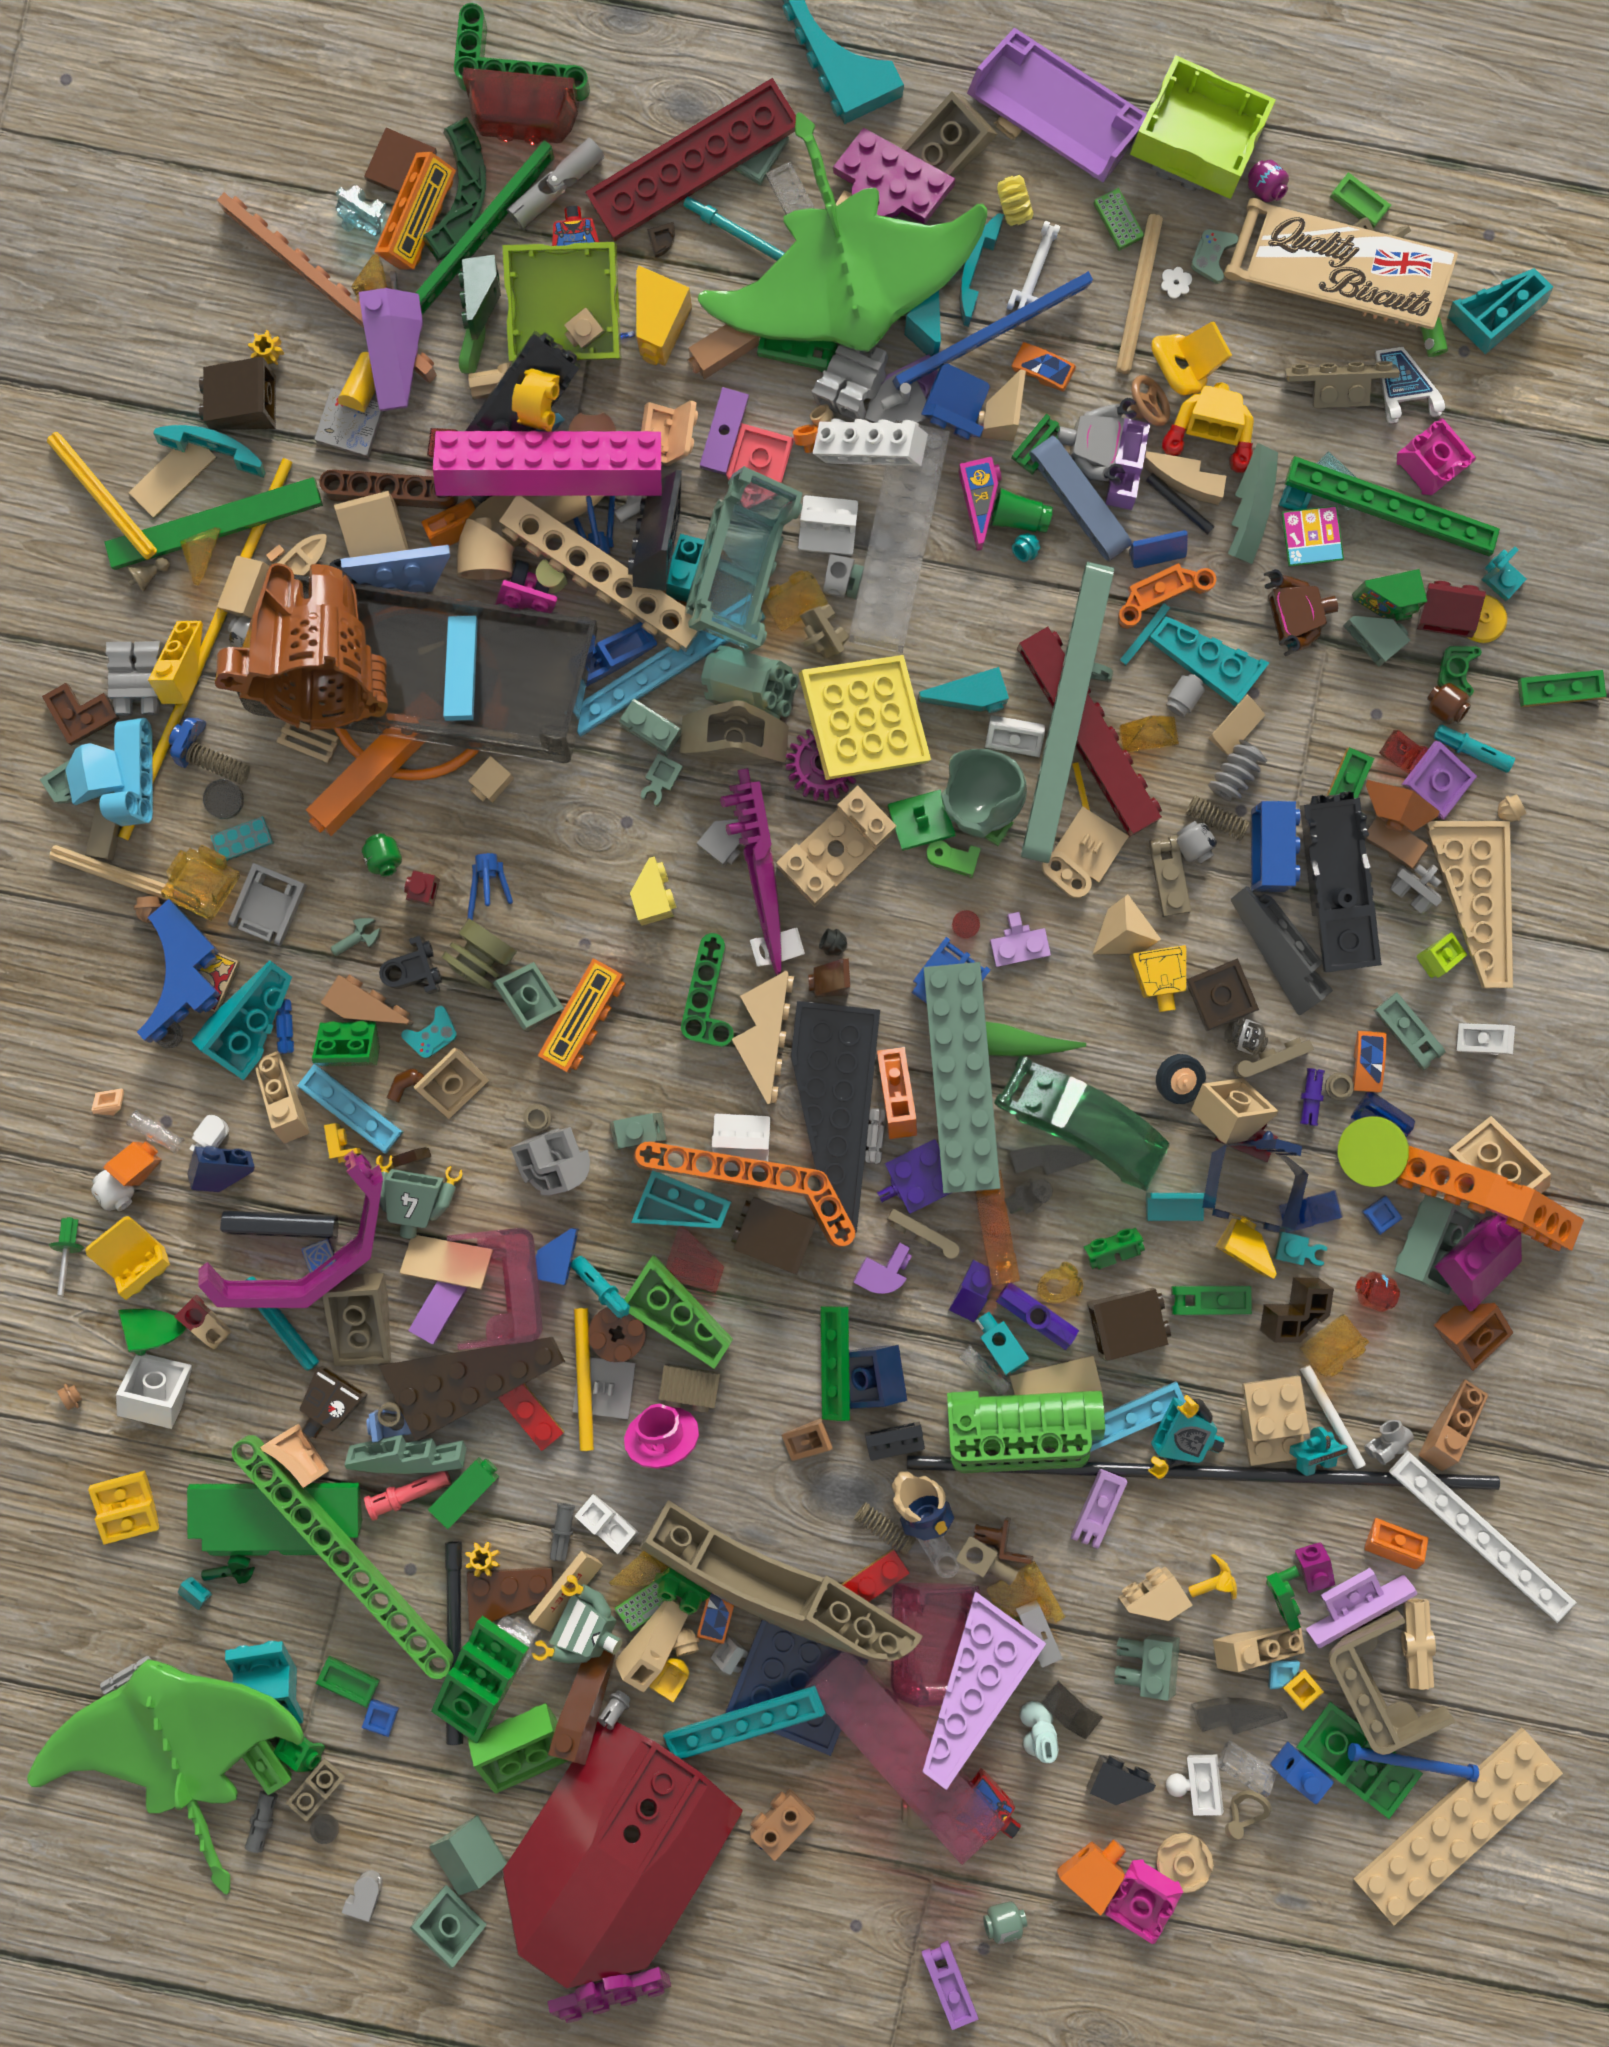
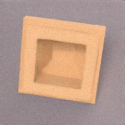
(108, 1102)

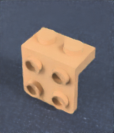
(675, 429)

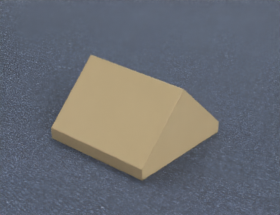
(243, 587)
(451, 1083)

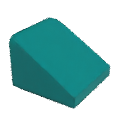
(1294, 498)
(194, 1592)

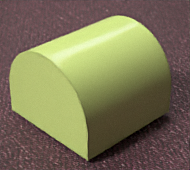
(550, 577)

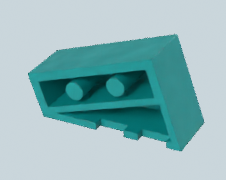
(1501, 309)

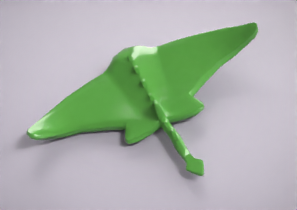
(847, 268)
(173, 1738)

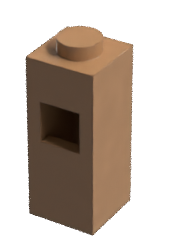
(719, 350)

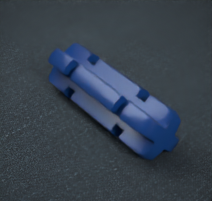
(284, 1028)

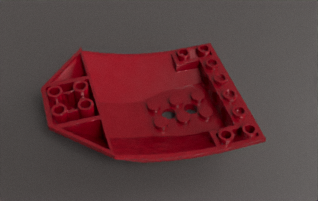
(587, 1897)

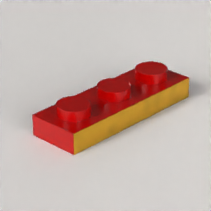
(532, 1416)
(877, 1576)

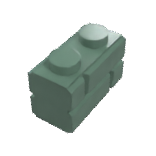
(650, 727)

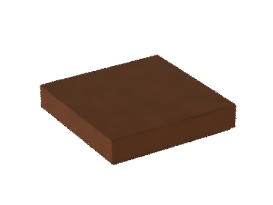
(393, 159)

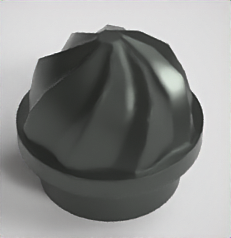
(833, 942)

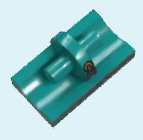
(1318, 1449)

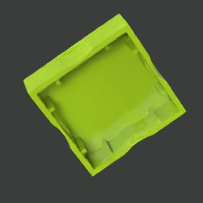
(1202, 127)
(555, 284)

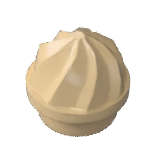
(1511, 809)
(686, 1643)

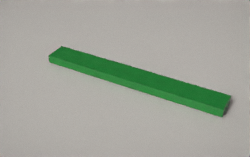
(485, 225)
(1392, 506)
(228, 517)

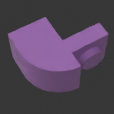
(884, 1279)

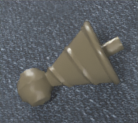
(144, 574)

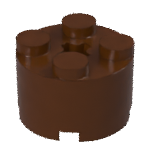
(609, 1348)

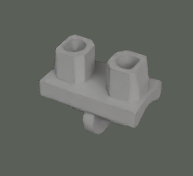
(1427, 896)

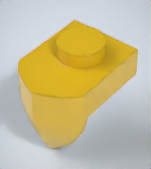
(671, 1679)

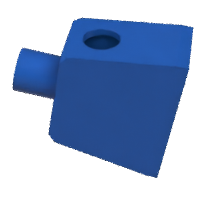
(1303, 1774)

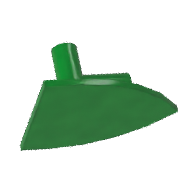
(148, 1329)

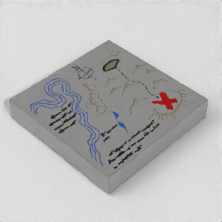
(347, 427)

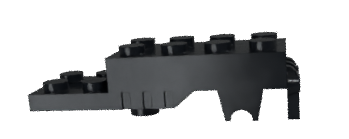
(539, 354)
(1340, 881)

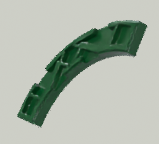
(470, 190)

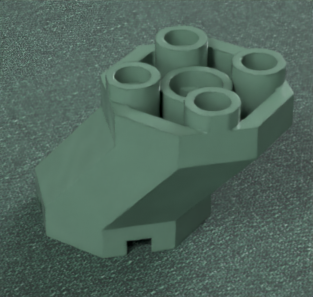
(751, 679)

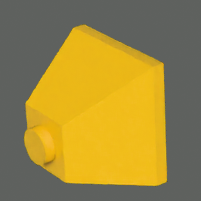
(1247, 1246)

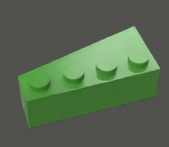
(673, 1312)

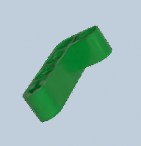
(708, 988)

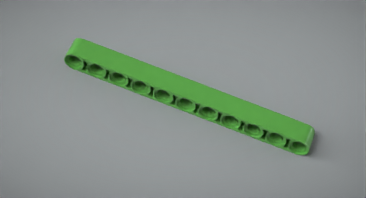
(345, 1570)

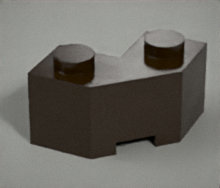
(1308, 1305)

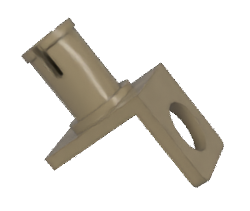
(989, 1562)

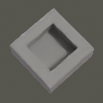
(729, 1655)

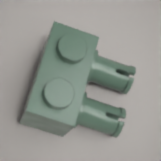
(1159, 1667)

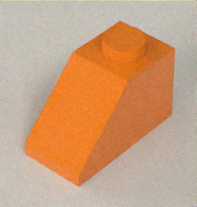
(133, 1163)

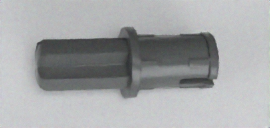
(561, 1532)

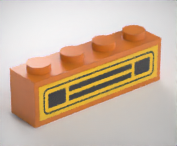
(415, 210)
(581, 1016)

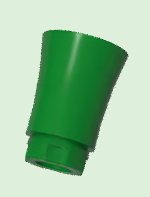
(1020, 512)

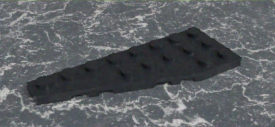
(834, 1078)

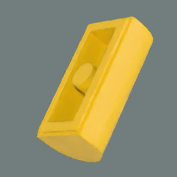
(359, 385)

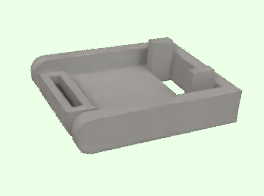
(264, 908)

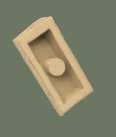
(1237, 725)

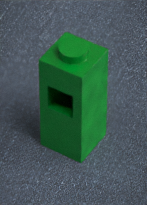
(464, 1492)

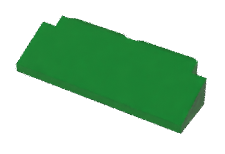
(246, 1523)

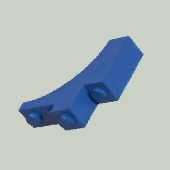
(184, 985)

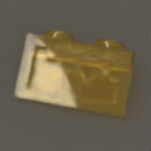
(794, 598)
(1334, 1346)

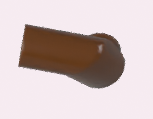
(402, 1081)

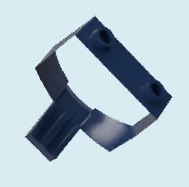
(1281, 1149)

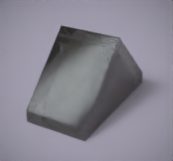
(1071, 1710)

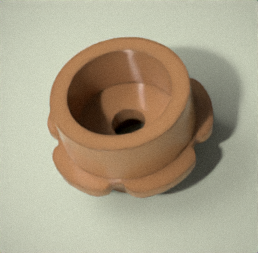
(69, 1396)

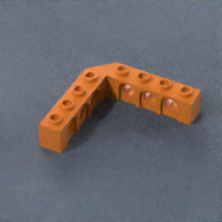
(1520, 1205)

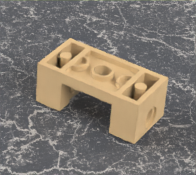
(857, 826)

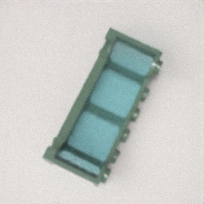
(741, 558)

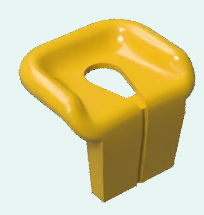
(1202, 350)

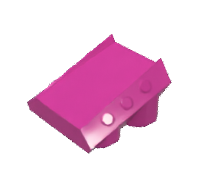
(1435, 457)
(1144, 1901)

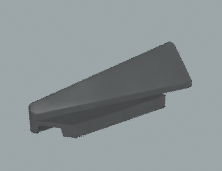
(1283, 949)

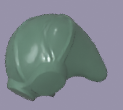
(983, 791)

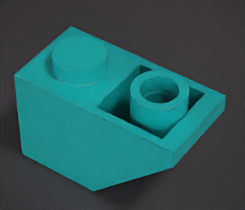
(684, 567)

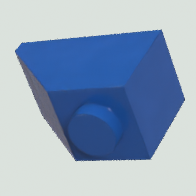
(556, 1257)

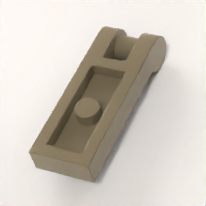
(1170, 877)
(1271, 1058)
(924, 1234)

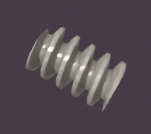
(1237, 771)

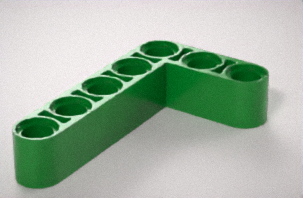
(476, 35)

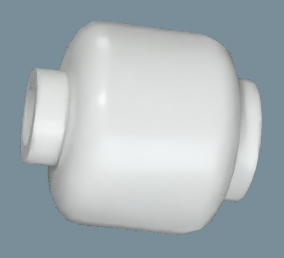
(111, 1192)

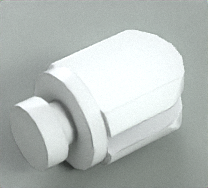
(210, 1132)

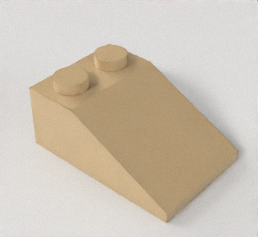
(1499, 1152)

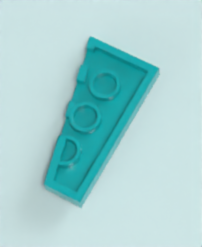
(1217, 665)

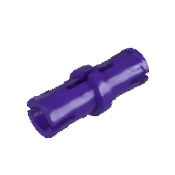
(1312, 1097)

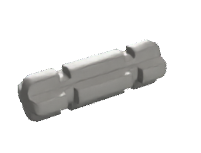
(875, 1136)
(121, 1677)

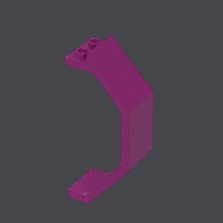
(314, 1285)

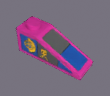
(979, 486)

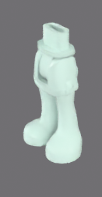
(1043, 1738)

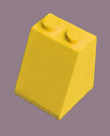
(660, 314)

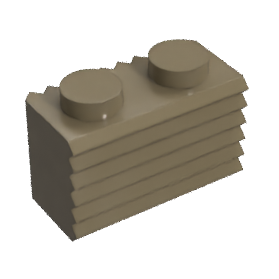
(689, 1387)

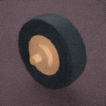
(1180, 1078)

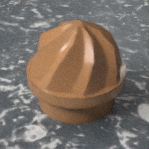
(146, 906)

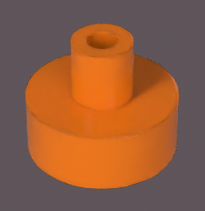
(806, 437)

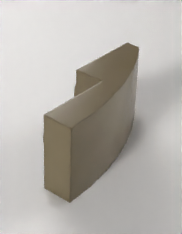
(315, 1789)

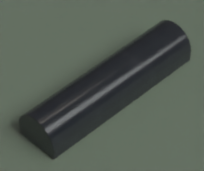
(279, 1224)

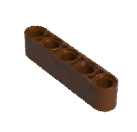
(378, 481)

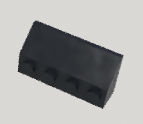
(656, 535)

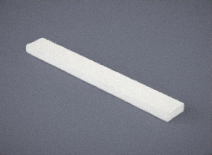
(1482, 1536)

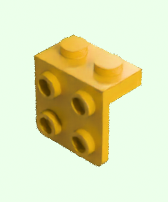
(129, 1256)

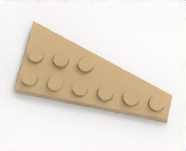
(1478, 880)

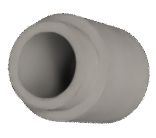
(1185, 695)

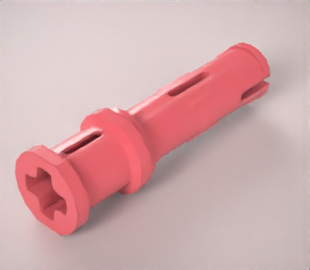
(395, 1497)

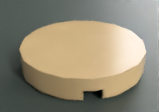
(1185, 1860)

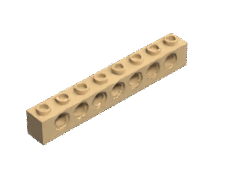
(523, 512)

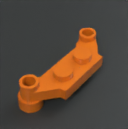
(1162, 588)

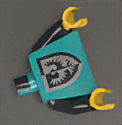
(1184, 1436)

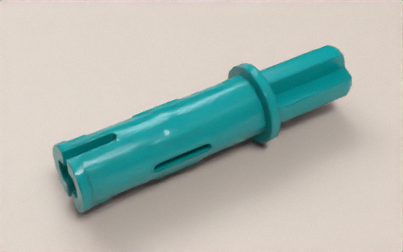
(1474, 748)
(607, 1294)

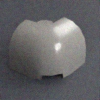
(552, 1161)

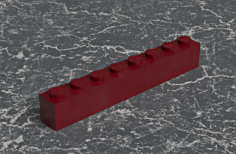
(1095, 740)

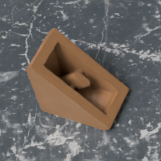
(807, 1440)

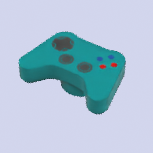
(433, 1037)

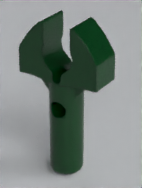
(233, 1569)

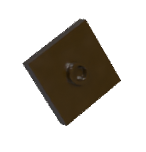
(1222, 994)

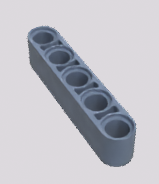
(1080, 498)

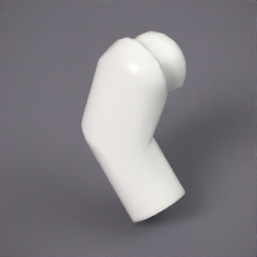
(630, 509)

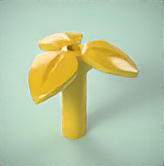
(1223, 1582)

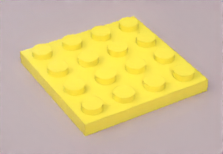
(864, 717)

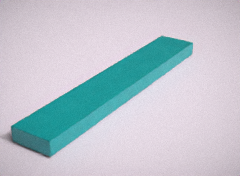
(745, 1723)

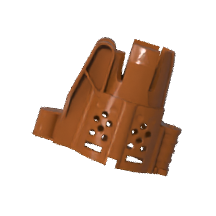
(312, 644)

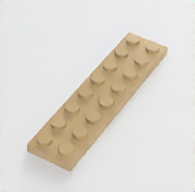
(1457, 1826)

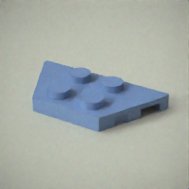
(405, 570)

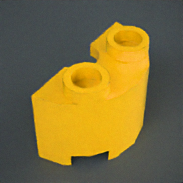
(534, 399)

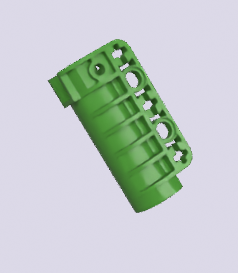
(1023, 1424)

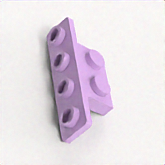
(1357, 1603)

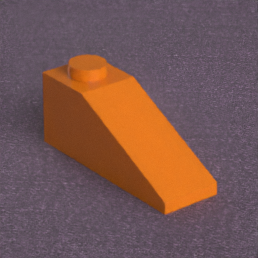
(897, 1093)

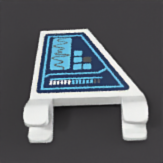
(1409, 386)

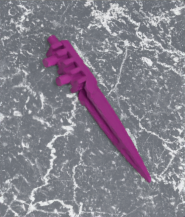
(759, 858)

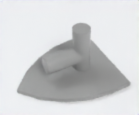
(897, 404)

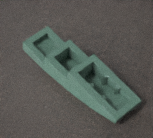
(1256, 495)
(399, 1457)

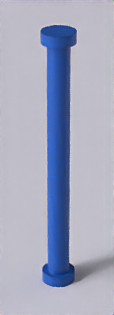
(1469, 1772)

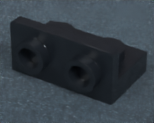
(895, 1441)

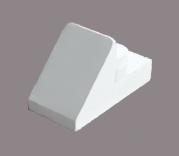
(1485, 1038)

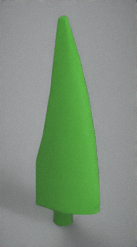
(1011, 1041)

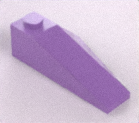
(392, 335)

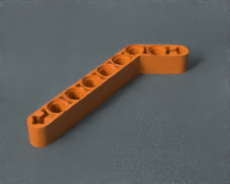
(744, 1178)

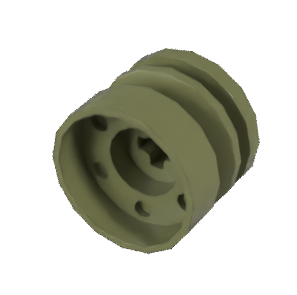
(478, 954)

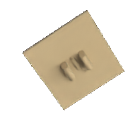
(1092, 843)

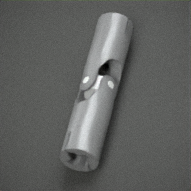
(566, 174)

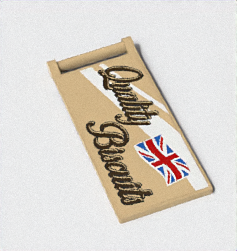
(1344, 265)

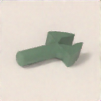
(357, 936)

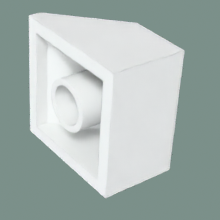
(153, 1390)

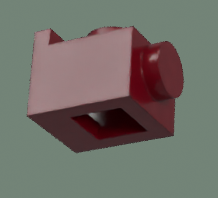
(421, 888)

